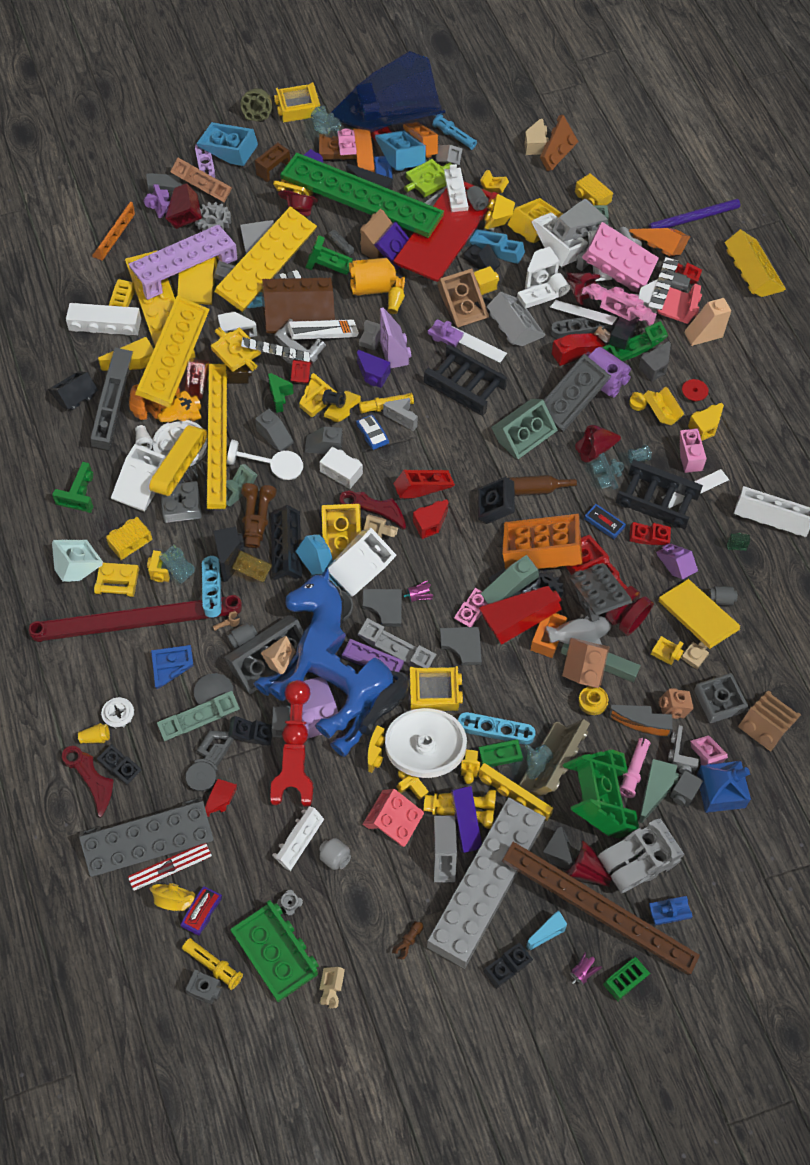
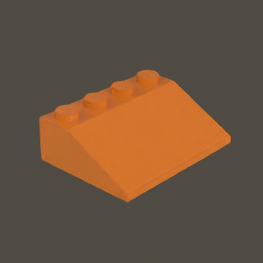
(545, 541)

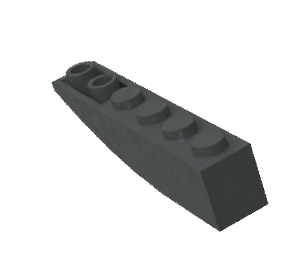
(111, 399)

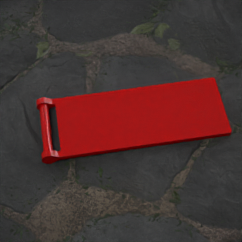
(435, 254)

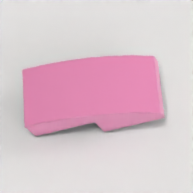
(346, 142)
(470, 611)

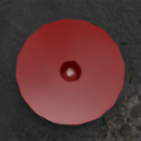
(695, 390)

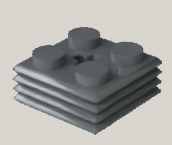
(187, 509)
(726, 688)

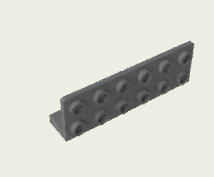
(146, 837)

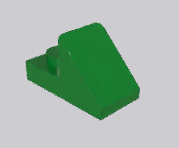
(279, 389)

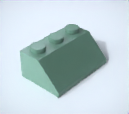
(525, 428)

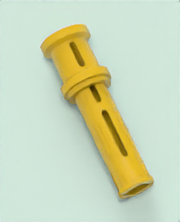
(220, 970)

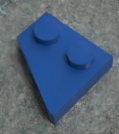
(170, 663)

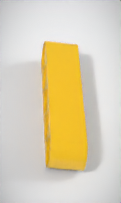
(178, 460)

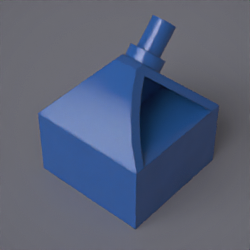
(724, 786)

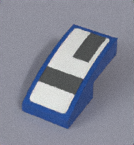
(373, 432)

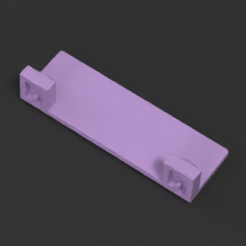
(181, 256)

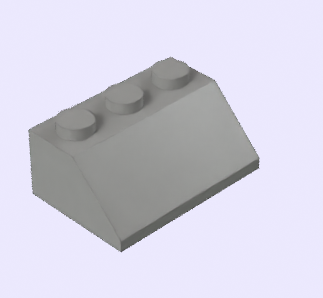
(514, 320)

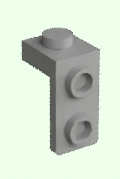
(683, 762)

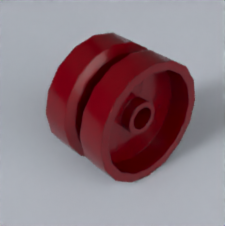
(632, 614)

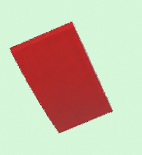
(592, 555)

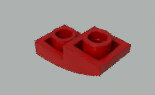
(651, 535)

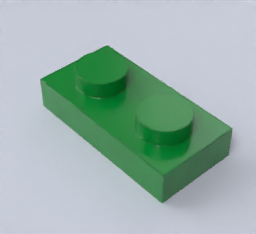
(501, 753)

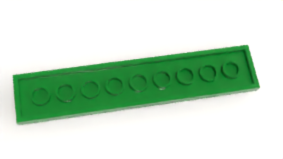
(362, 194)

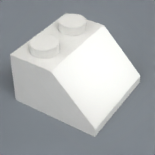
(542, 267)

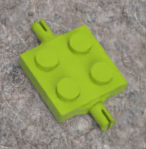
(427, 177)

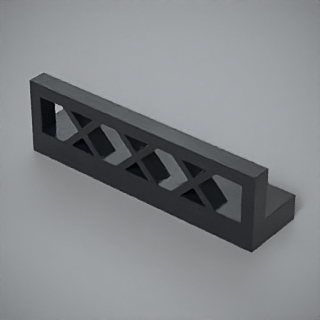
(289, 540)

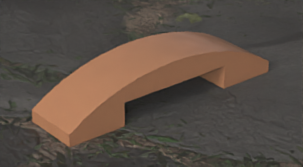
(201, 180)

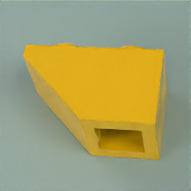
(499, 211)
(706, 421)

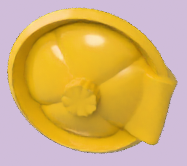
(172, 897)

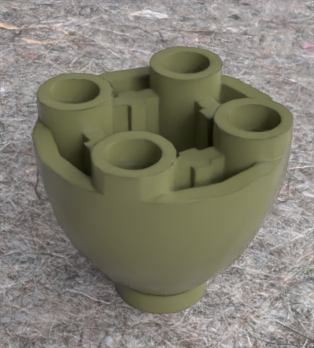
(256, 104)

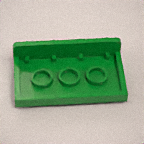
(275, 951)

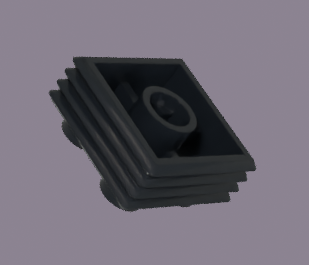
(496, 500)

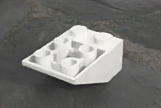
(135, 478)
(361, 561)

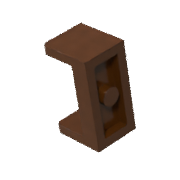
(271, 159)

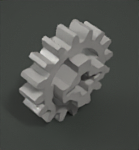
(214, 215)

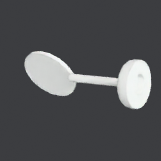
(284, 464)

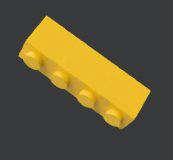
(753, 264)

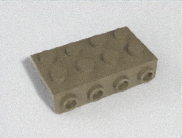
(563, 745)

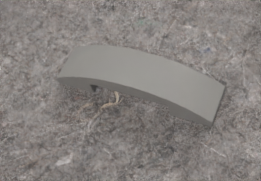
(385, 642)

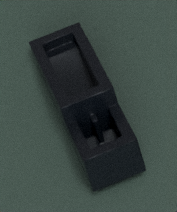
(623, 332)

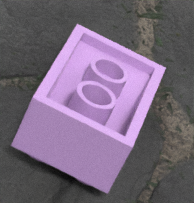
(393, 341)
(319, 706)

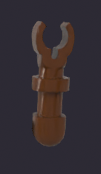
(408, 939)

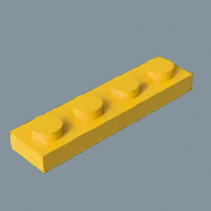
(509, 788)

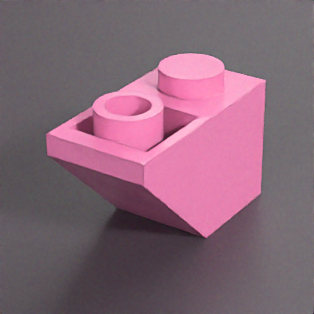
(691, 451)

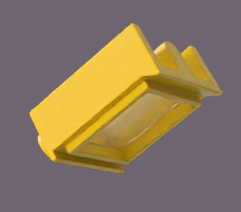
(296, 102)
(435, 688)

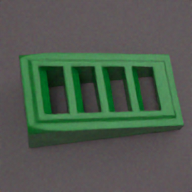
(613, 988)

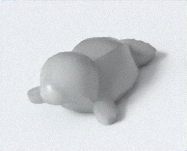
(580, 629)

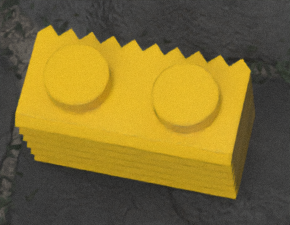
(593, 190)
(128, 538)

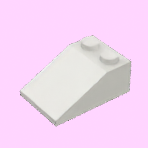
(565, 251)

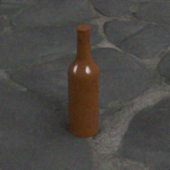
(539, 484)

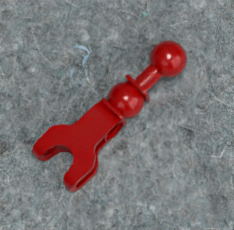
(294, 736)

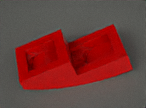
(691, 271)

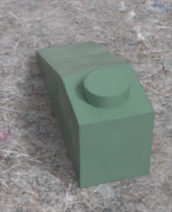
(511, 580)
(658, 785)

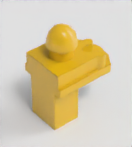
(470, 766)
(413, 783)

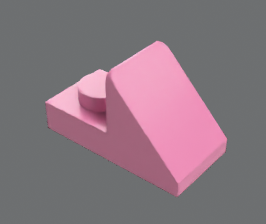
(708, 751)

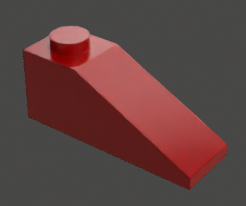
(574, 346)
(422, 482)

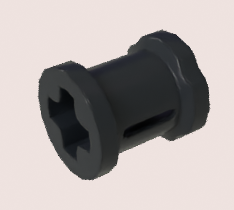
(334, 398)

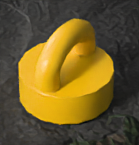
(638, 401)

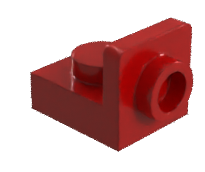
(300, 371)

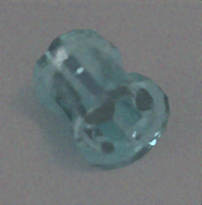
(640, 454)

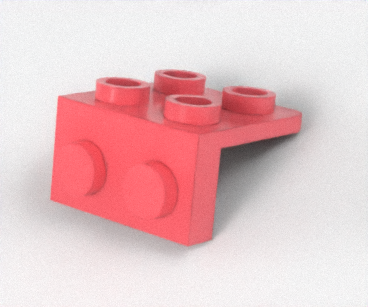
(681, 305)

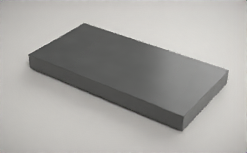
(575, 391)

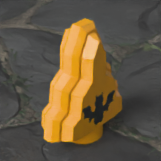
(182, 408)

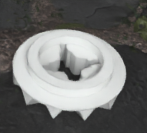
(122, 705)

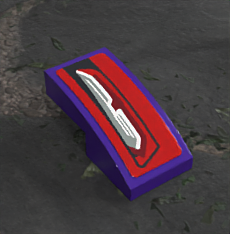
(201, 910)

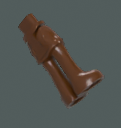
(255, 524)

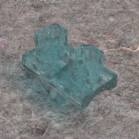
(615, 468)
(177, 564)

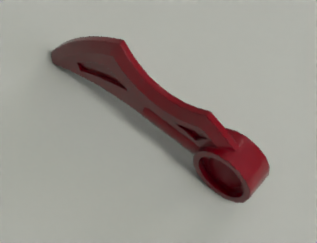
(386, 508)
(99, 786)

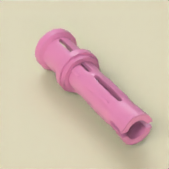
(633, 777)

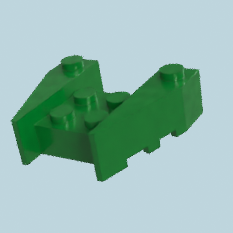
(601, 793)

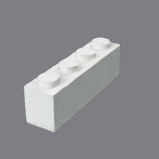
(103, 319)
(773, 511)

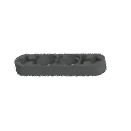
(582, 323)

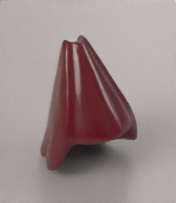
(578, 281)
(595, 442)
(589, 867)

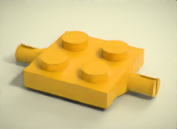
(231, 352)

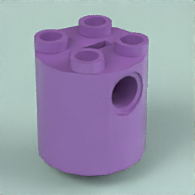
(613, 366)

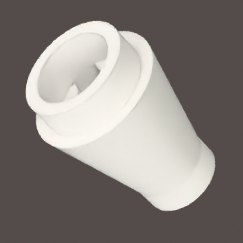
(143, 438)

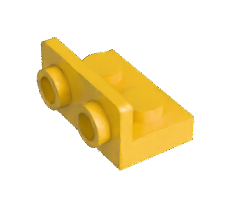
(664, 406)

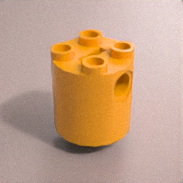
(371, 276)

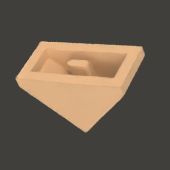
(279, 655)

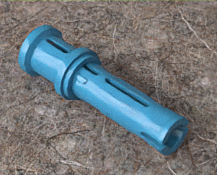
(449, 129)

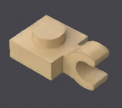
(379, 526)
(695, 654)
(330, 983)

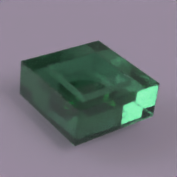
(738, 541)

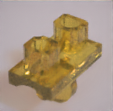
(251, 566)

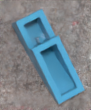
(502, 247)

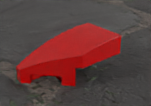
(220, 796)

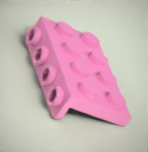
(620, 258)

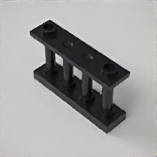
(463, 394)
(663, 479)

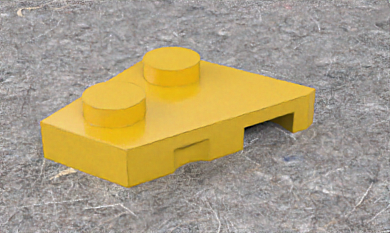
(313, 396)

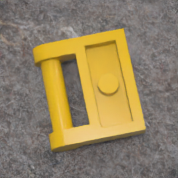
(117, 574)

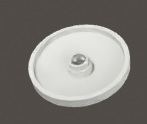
(425, 743)

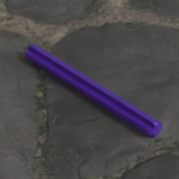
(697, 214)

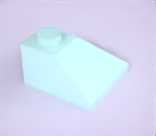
(74, 559)

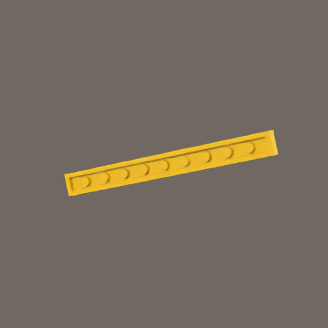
(217, 437)

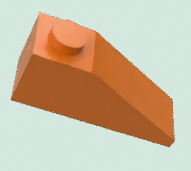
(424, 135)

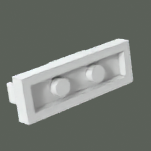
(455, 189)
(299, 838)

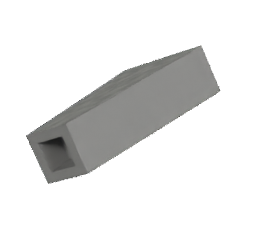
(578, 221)

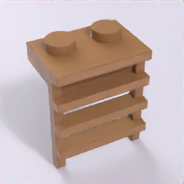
(768, 720)

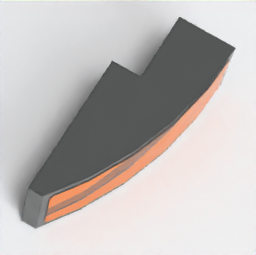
(642, 720)

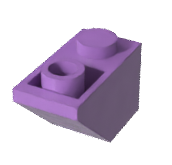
(678, 560)

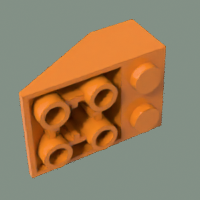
(669, 240)

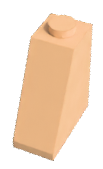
(709, 323)

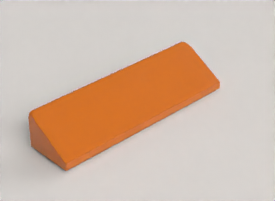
(115, 232)

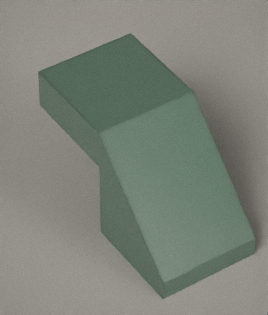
(233, 487)

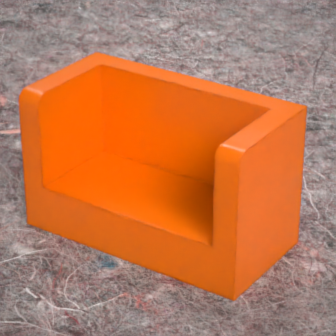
(541, 642)

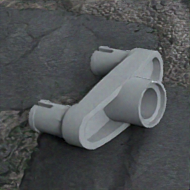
(284, 340)

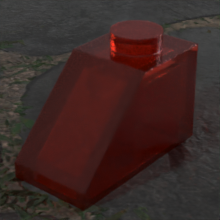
(196, 377)

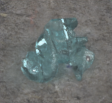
(324, 122)

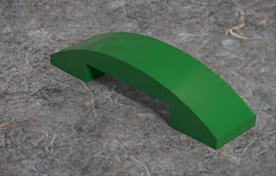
(641, 343)

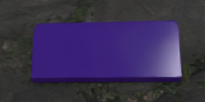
(466, 819)

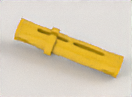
(377, 404)

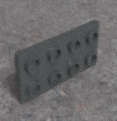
(598, 591)

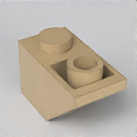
(536, 138)

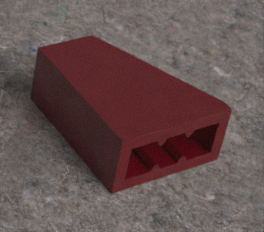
(183, 206)

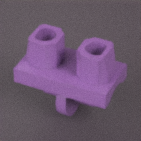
(158, 200)
(445, 332)

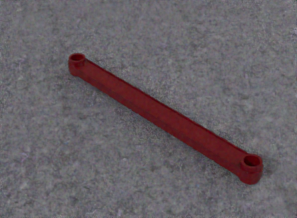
(128, 619)

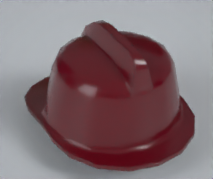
(299, 202)

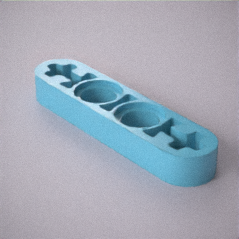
(208, 586)
(497, 724)

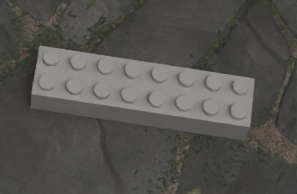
(484, 885)

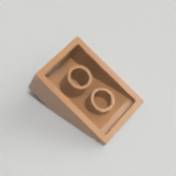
(459, 295)

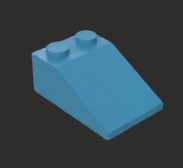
(229, 142)
(401, 149)

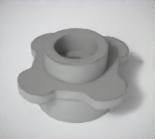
(289, 896)

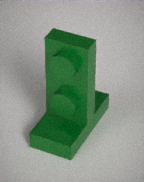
(327, 258)
(76, 496)

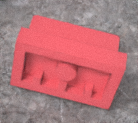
(394, 816)

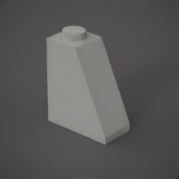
(444, 849)

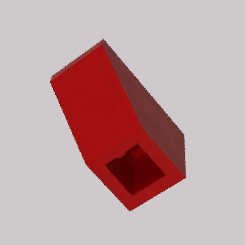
(430, 519)

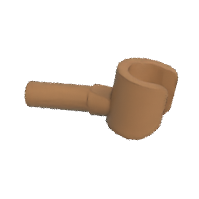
(229, 621)

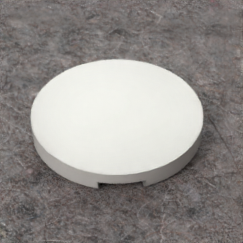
(168, 435)

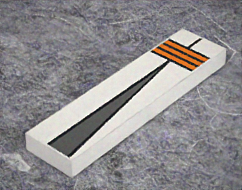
(322, 329)

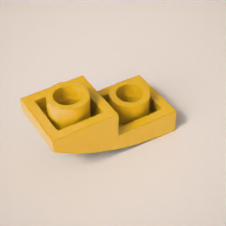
(338, 414)
(375, 752)

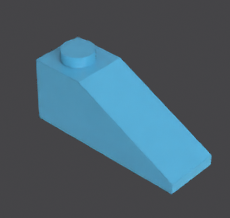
(316, 555)

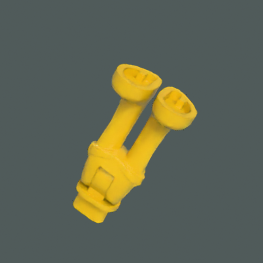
(443, 806)

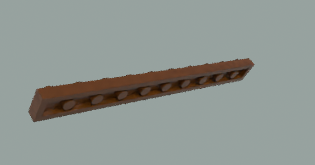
(601, 908)

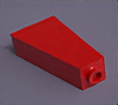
(519, 613)

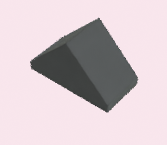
(559, 850)

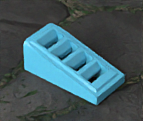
(552, 927)

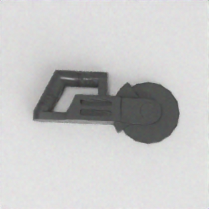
(203, 773)

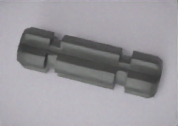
(341, 242)

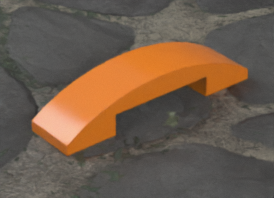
(364, 149)

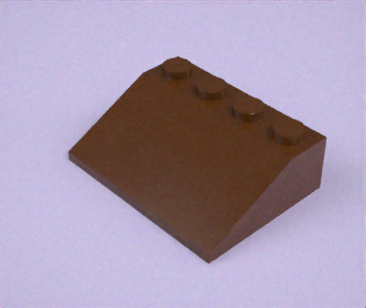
(296, 300)

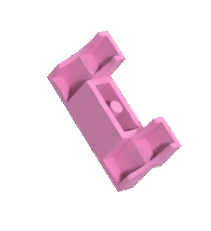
(620, 303)

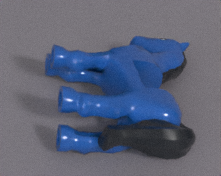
(368, 692)

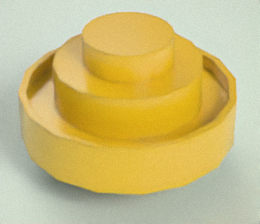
(593, 700)

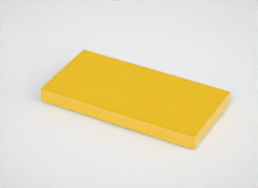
(699, 613)

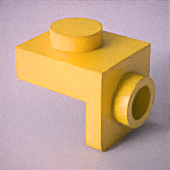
(493, 184)
(155, 564)
(667, 651)

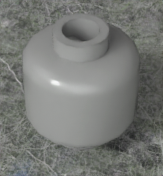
(334, 854)

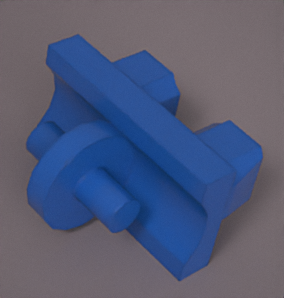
(670, 910)

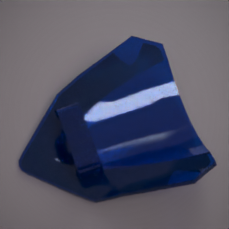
(392, 95)

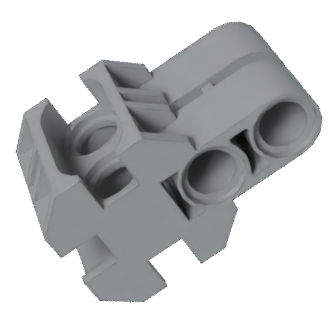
(643, 864)

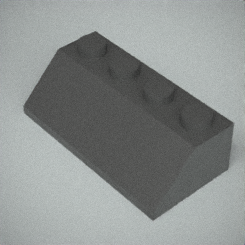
(247, 661)

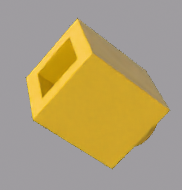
(487, 280)

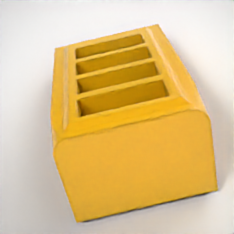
(122, 287)

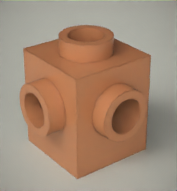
(676, 703)

